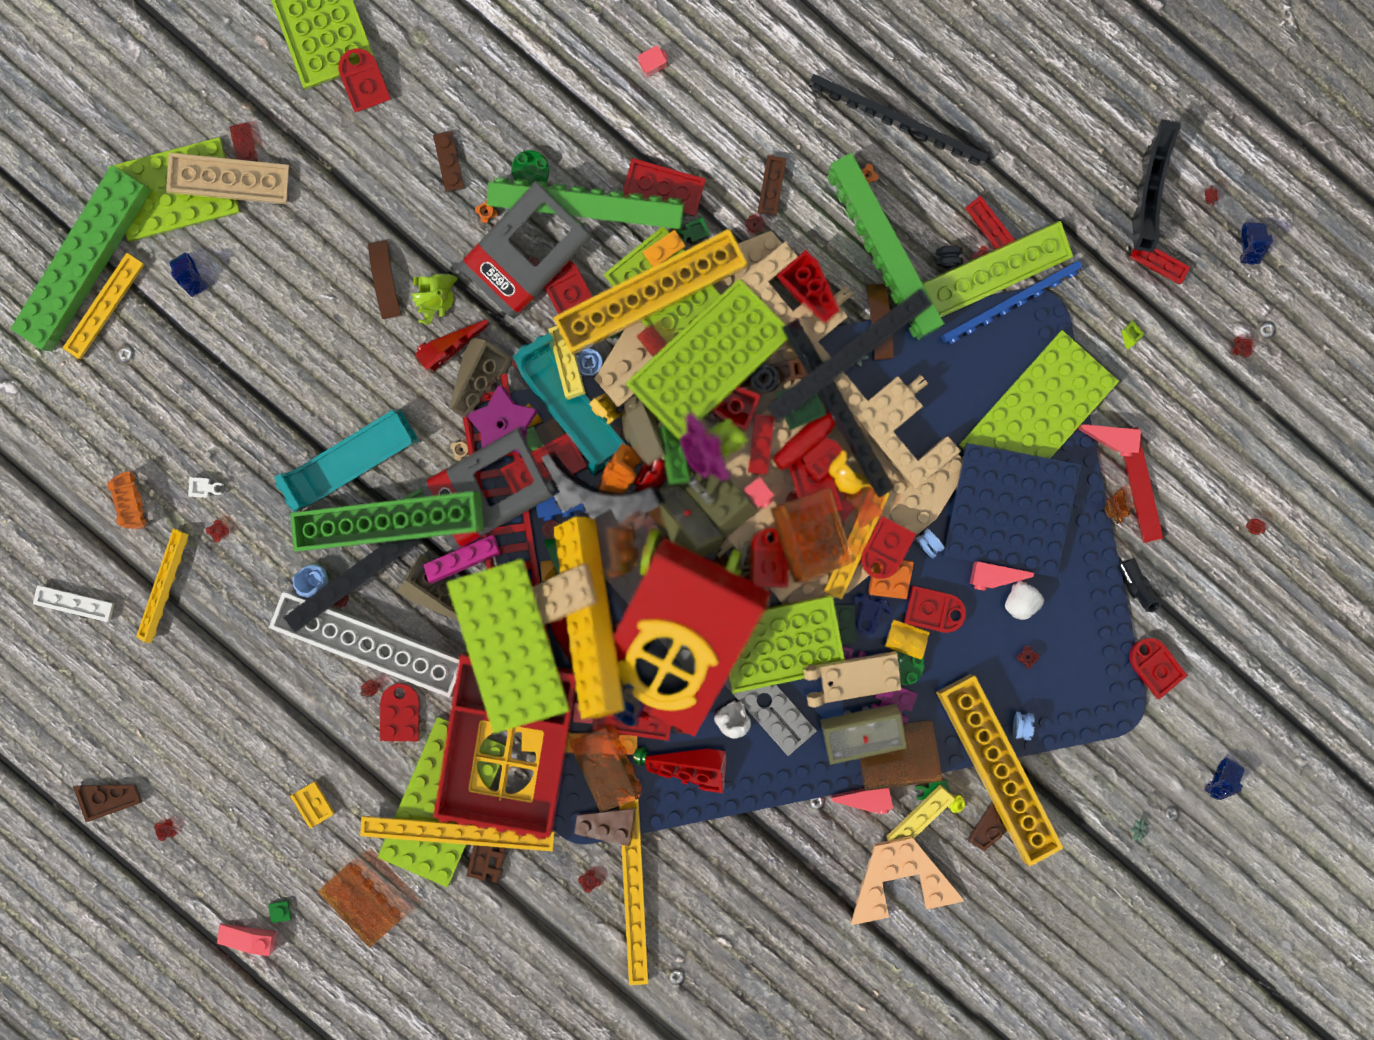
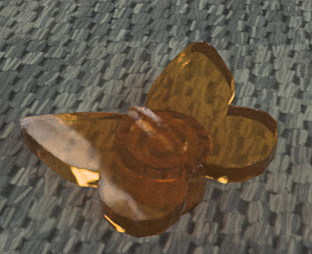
(865, 506)
(1116, 508)

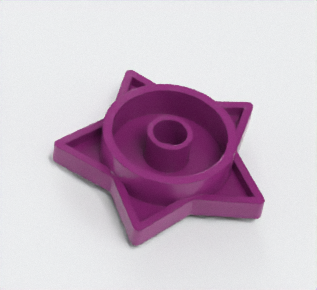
(499, 410)
(703, 450)

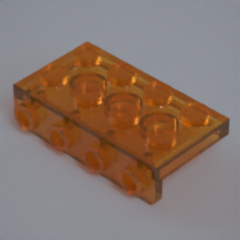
(621, 550)
(606, 768)
(360, 904)

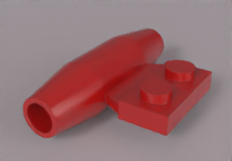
(812, 446)

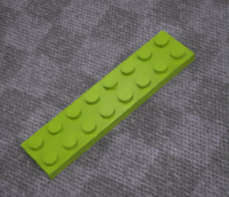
(999, 269)

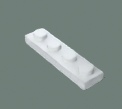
(73, 603)

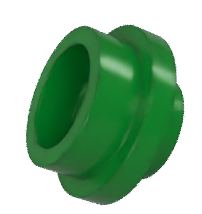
(640, 755)

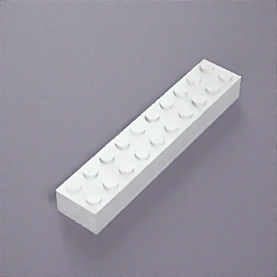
(372, 646)

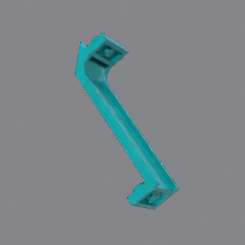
(586, 429)
(346, 460)

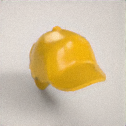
(845, 478)

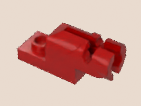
(650, 475)

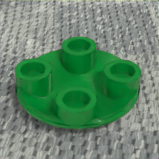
(530, 166)
(909, 668)

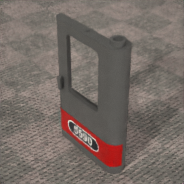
(507, 273)
(461, 479)

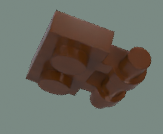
(480, 862)

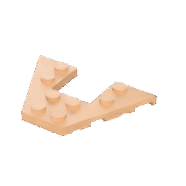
(898, 860)

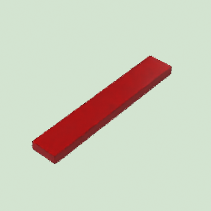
(1143, 496)

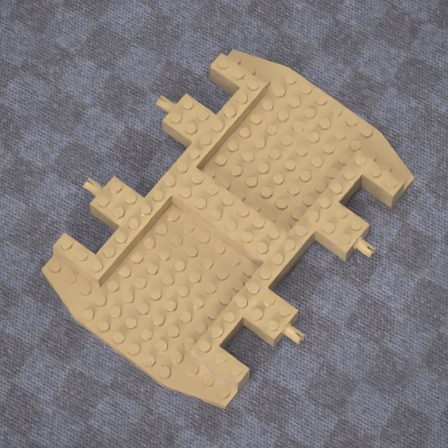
(919, 484)

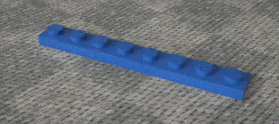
(1019, 299)

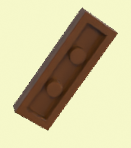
(448, 161)
(771, 185)

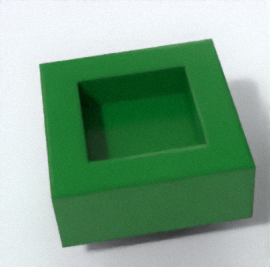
(280, 911)

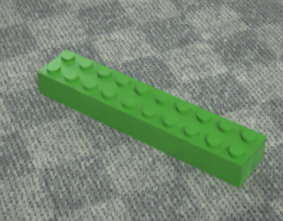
(594, 203)
(881, 241)
(81, 259)
(387, 521)

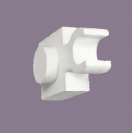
(202, 487)

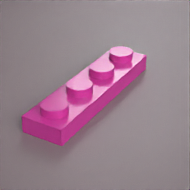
(461, 559)

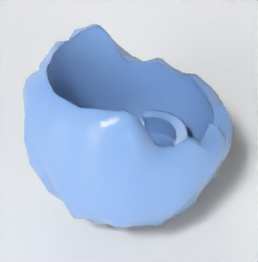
(310, 580)

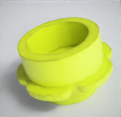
(957, 805)

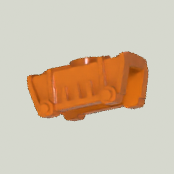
(619, 470)
(127, 501)

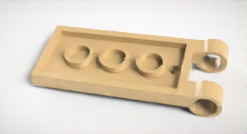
(854, 678)

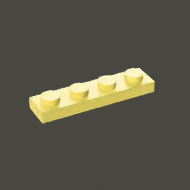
(567, 366)
(923, 814)

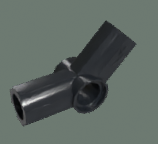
(1139, 586)

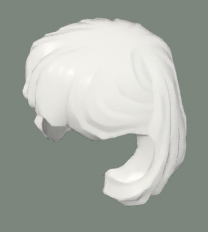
(1023, 601)
(733, 720)

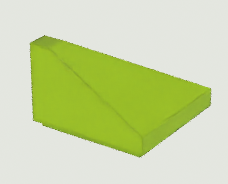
(1131, 334)

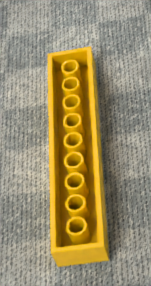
(650, 292)
(590, 627)
(999, 770)

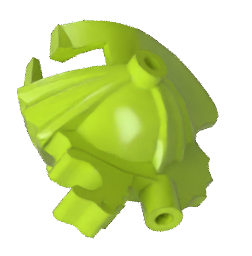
(433, 295)
(731, 437)

